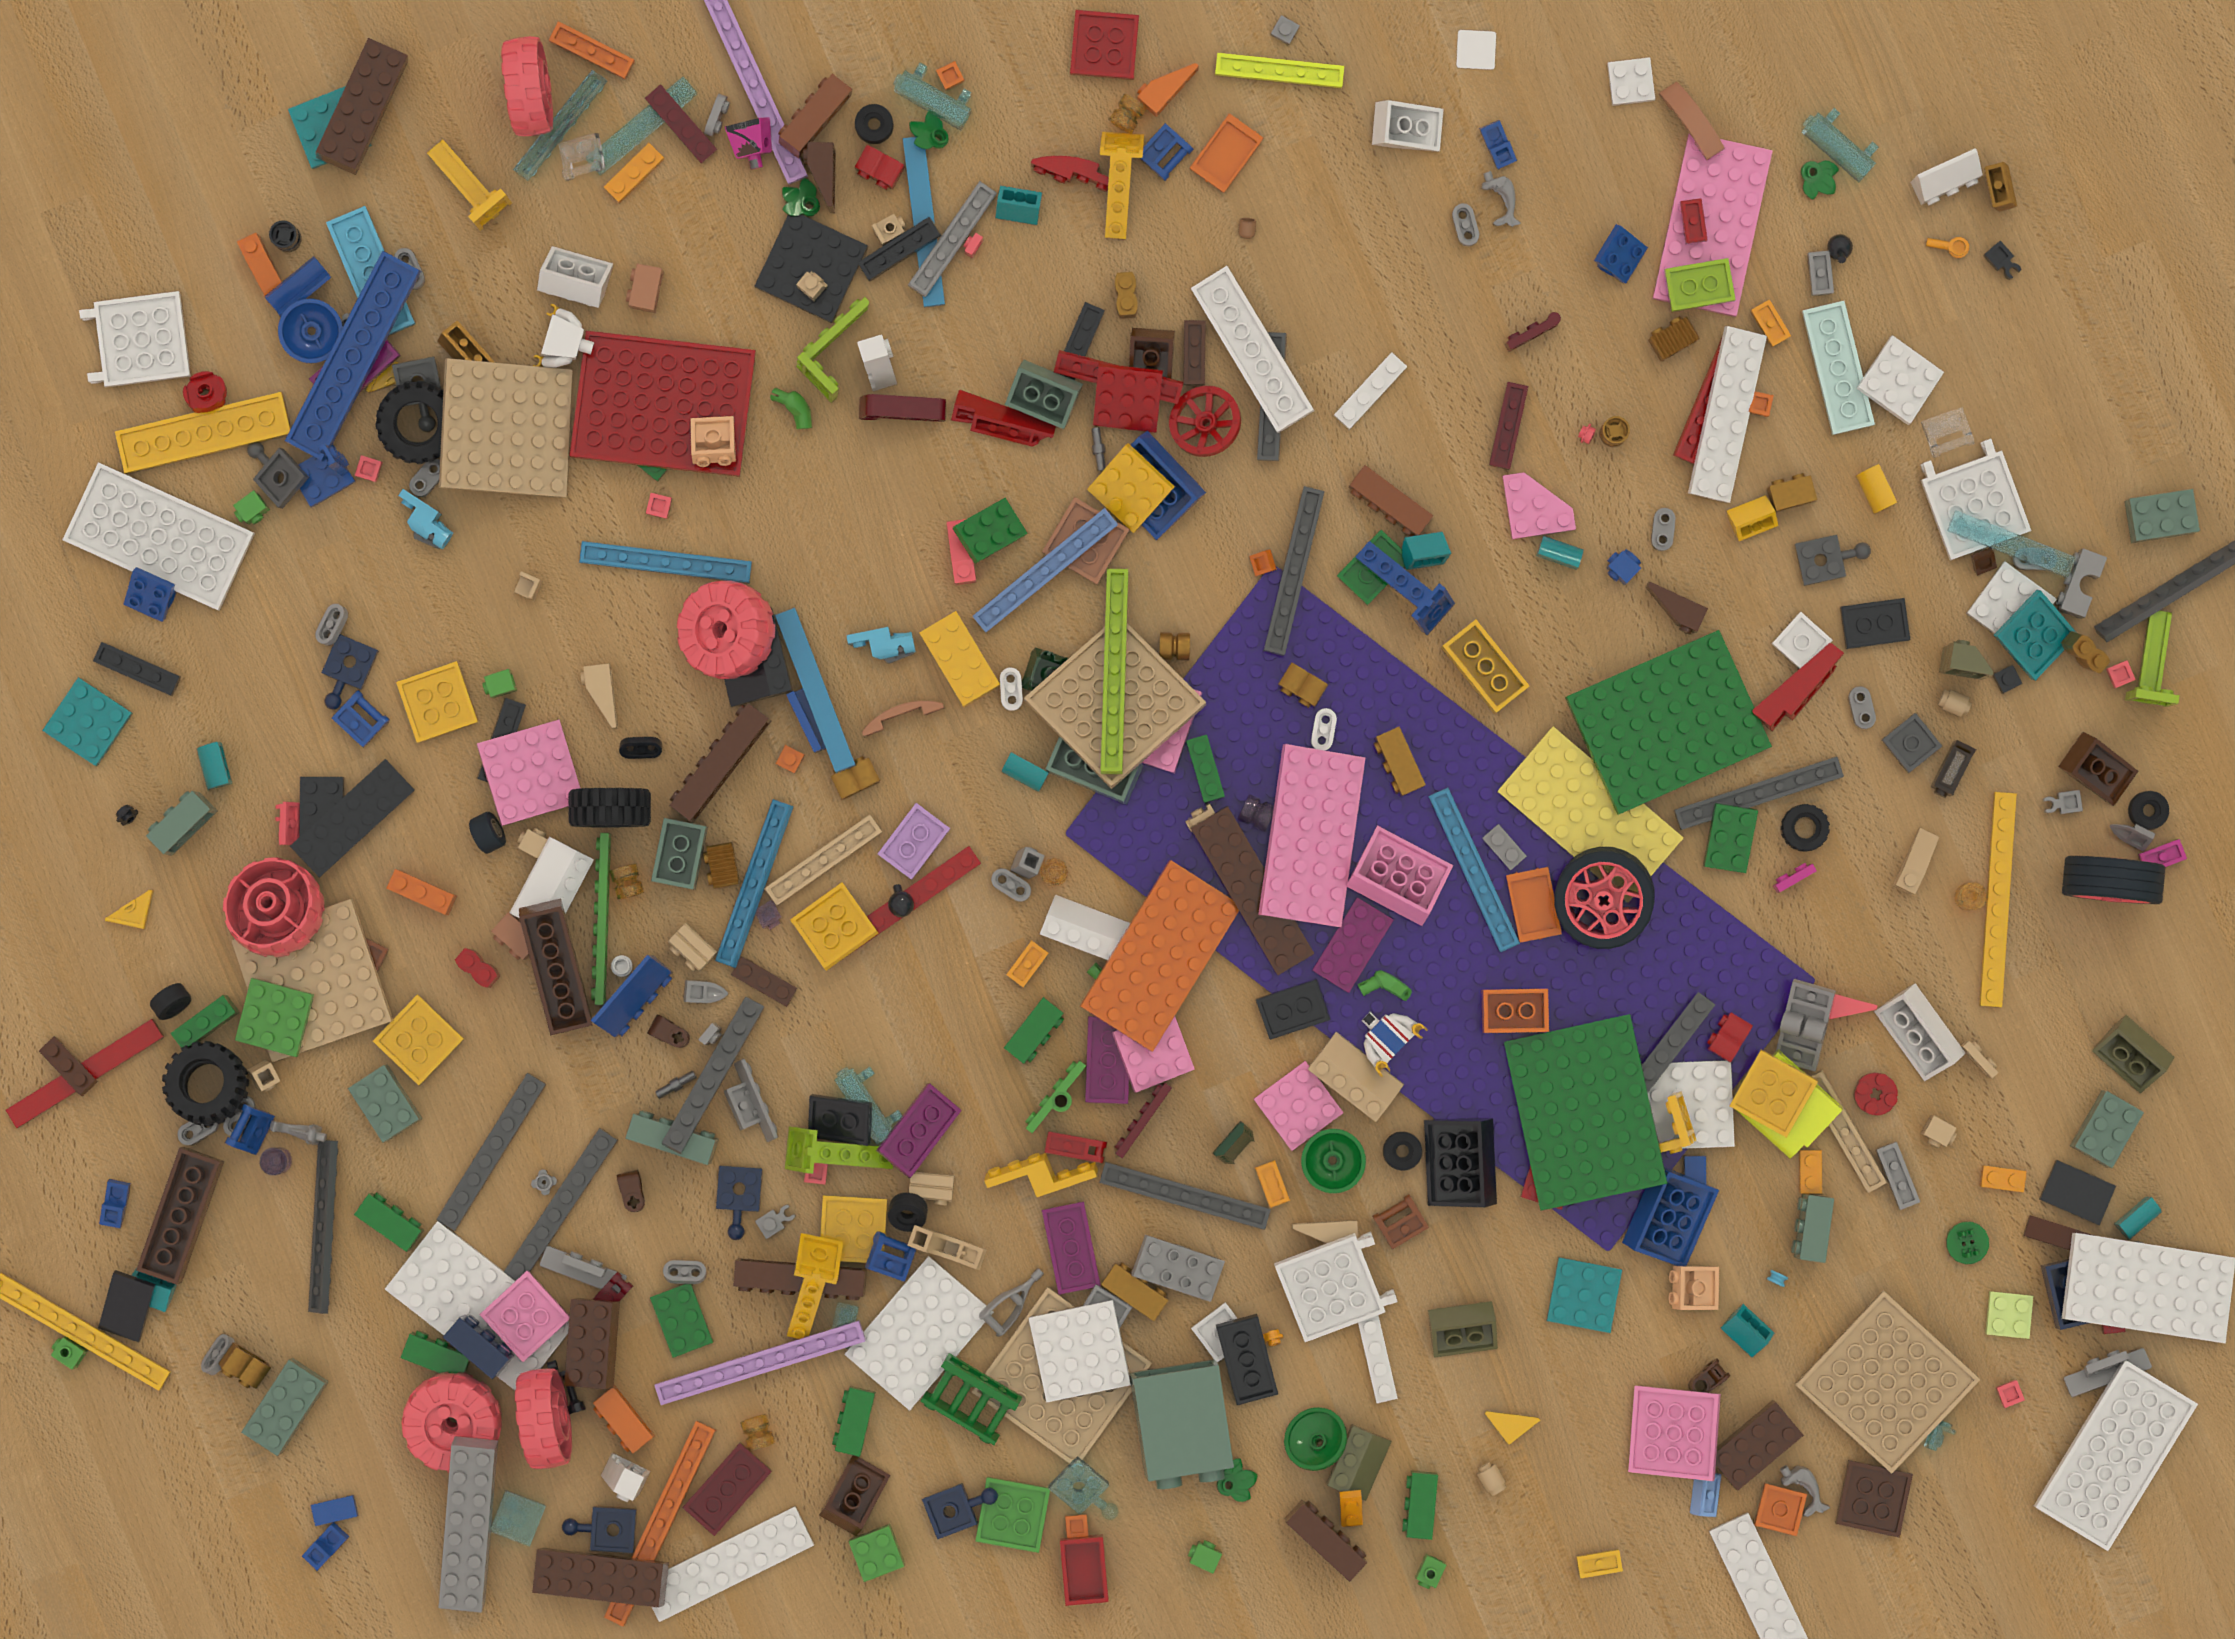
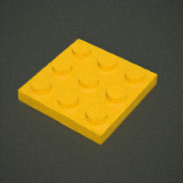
(1130, 488)
(437, 702)
(834, 926)
(418, 1039)
(1773, 1093)
(853, 1223)

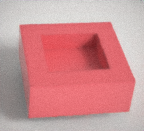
(972, 244)
(368, 468)
(659, 505)
(2120, 674)
(819, 1174)
(2010, 1393)

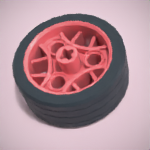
(2113, 879)
(1615, 933)

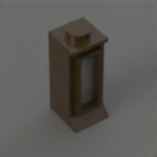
(1952, 768)

